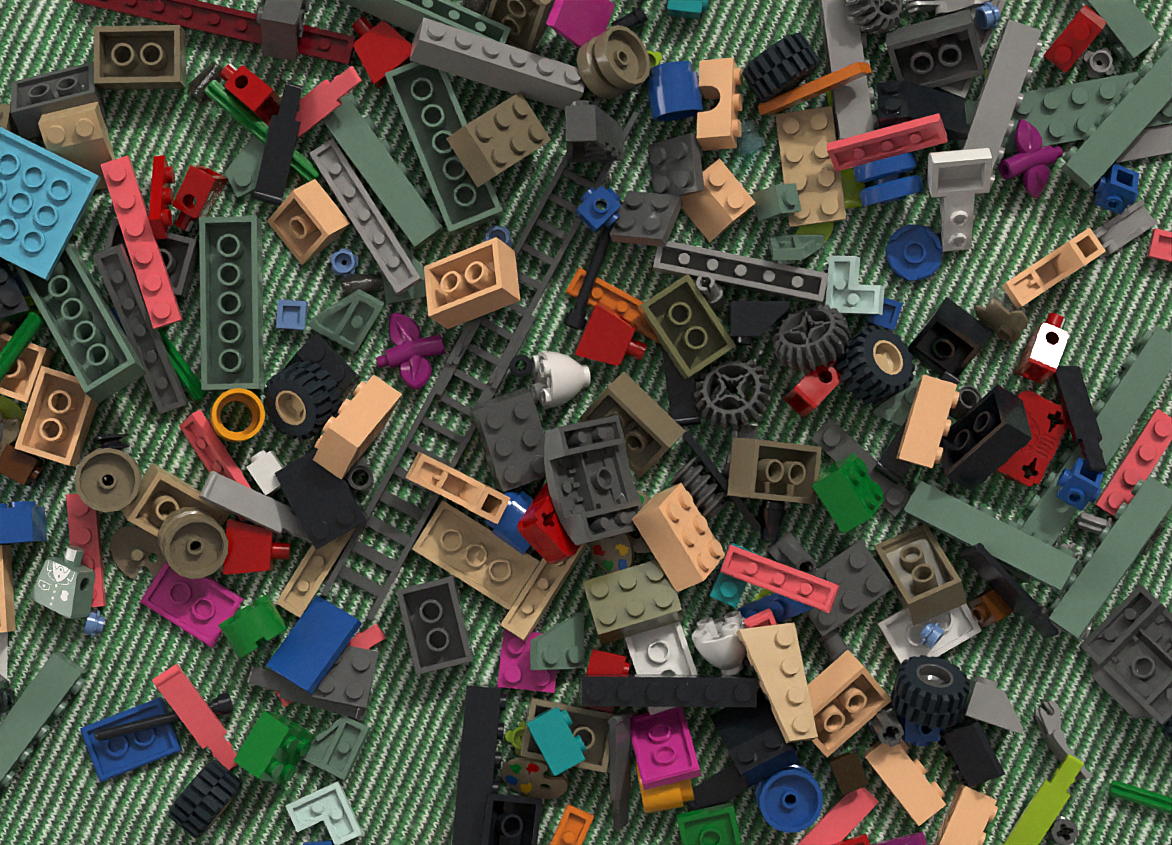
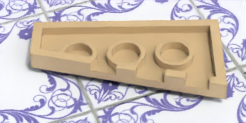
(781, 672)

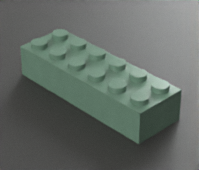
(430, 117)
(231, 303)
(84, 326)

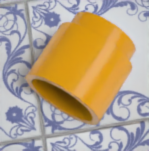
(245, 397)
(665, 796)

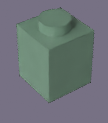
(777, 202)

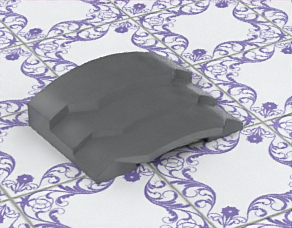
(591, 479)
(1135, 656)

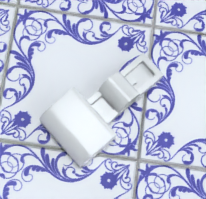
(957, 179)

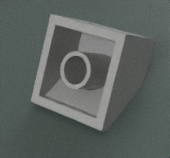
(991, 705)

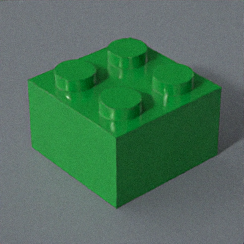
(848, 492)
(274, 748)

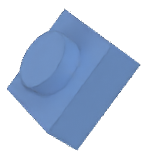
(291, 315)

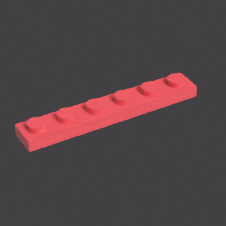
(141, 242)

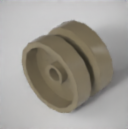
(613, 62)
(90, 480)
(193, 542)

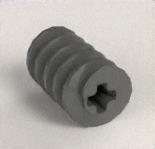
(701, 492)

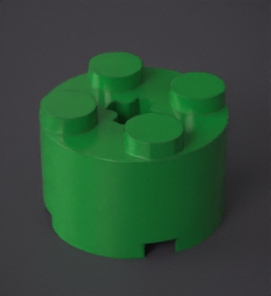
(253, 626)

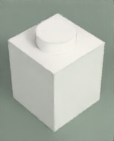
(263, 470)

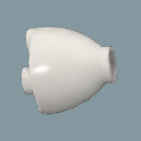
(557, 378)
(719, 642)

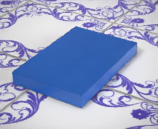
(314, 644)
(131, 750)

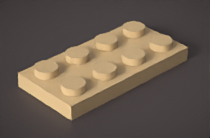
(807, 163)
(475, 555)

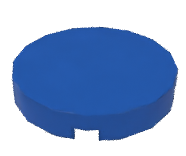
(914, 252)

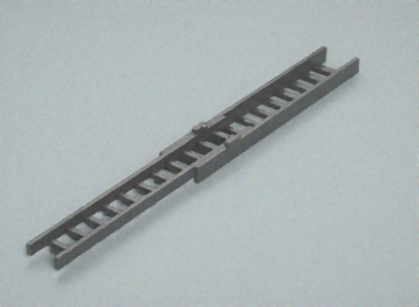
(442, 382)

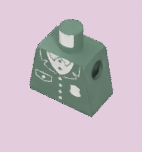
(66, 585)

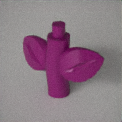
(1030, 159)
(410, 351)

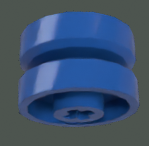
(888, 179)
(794, 811)

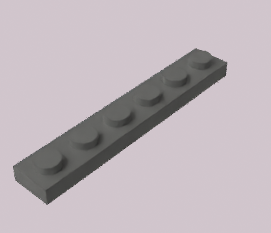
(134, 317)

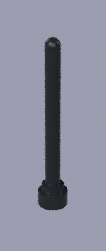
(576, 316)
(220, 706)

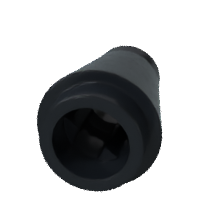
(771, 519)

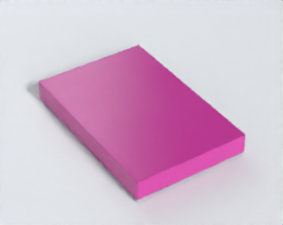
(580, 19)
(192, 603)
(663, 748)

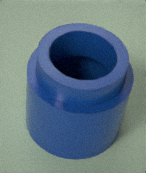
(674, 91)
(508, 524)

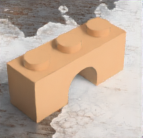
(720, 125)

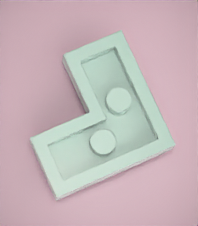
(845, 292)
(327, 805)

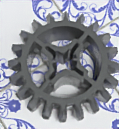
(875, 15)
(810, 337)
(719, 409)

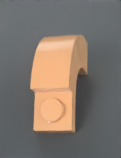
(1053, 268)
(458, 487)

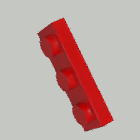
(161, 197)

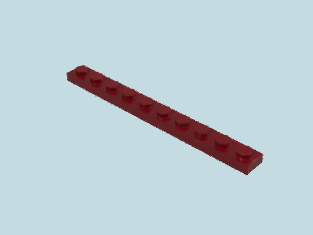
(228, 24)

